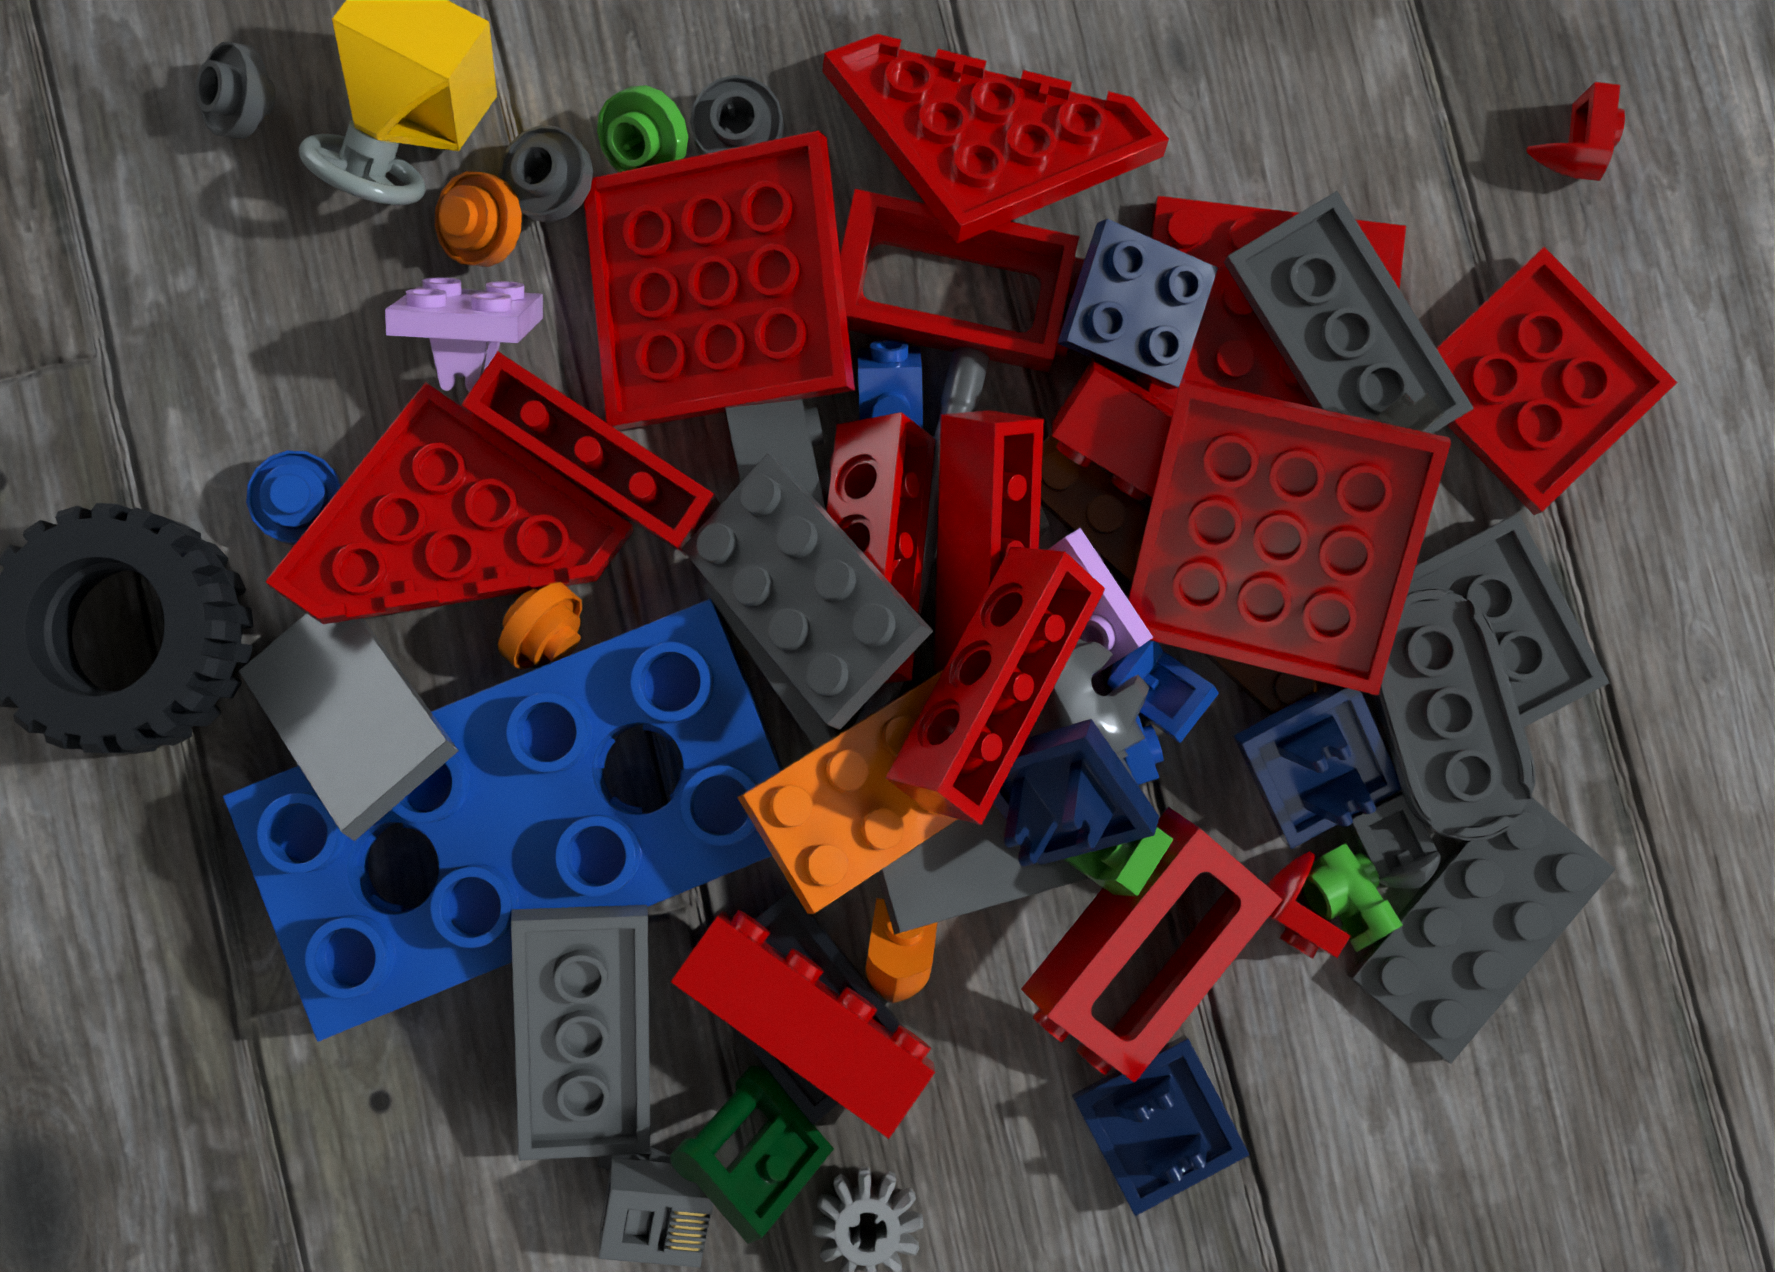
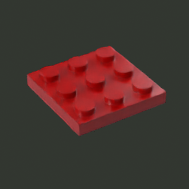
(1547, 380)

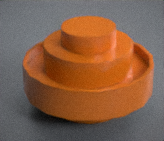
(478, 219)
(541, 627)

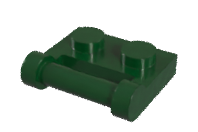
(768, 1169)

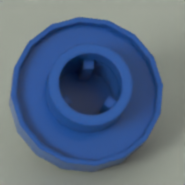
(290, 493)

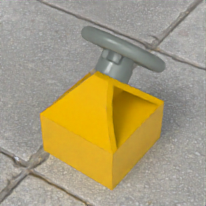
(410, 78)

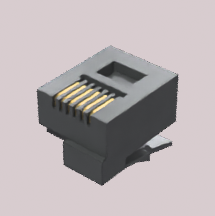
(652, 1212)

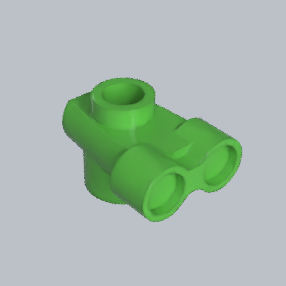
(1346, 888)

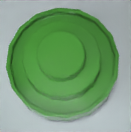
(641, 129)

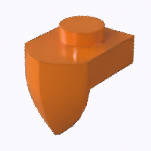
(901, 962)

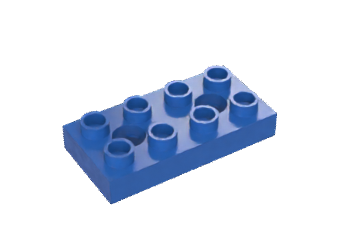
(518, 820)

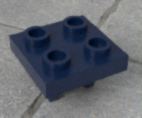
(1137, 304)
(1318, 763)
(1071, 797)
(1162, 1128)

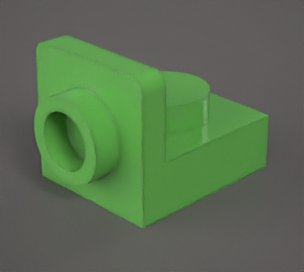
(1126, 866)

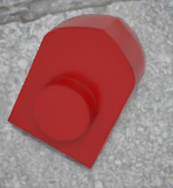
(1593, 134)
(1303, 928)

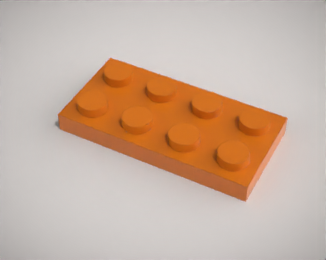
(834, 812)

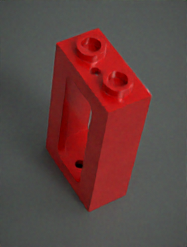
(1011, 247)
(1118, 925)

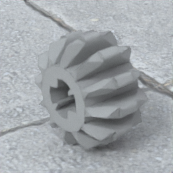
(845, 1213)

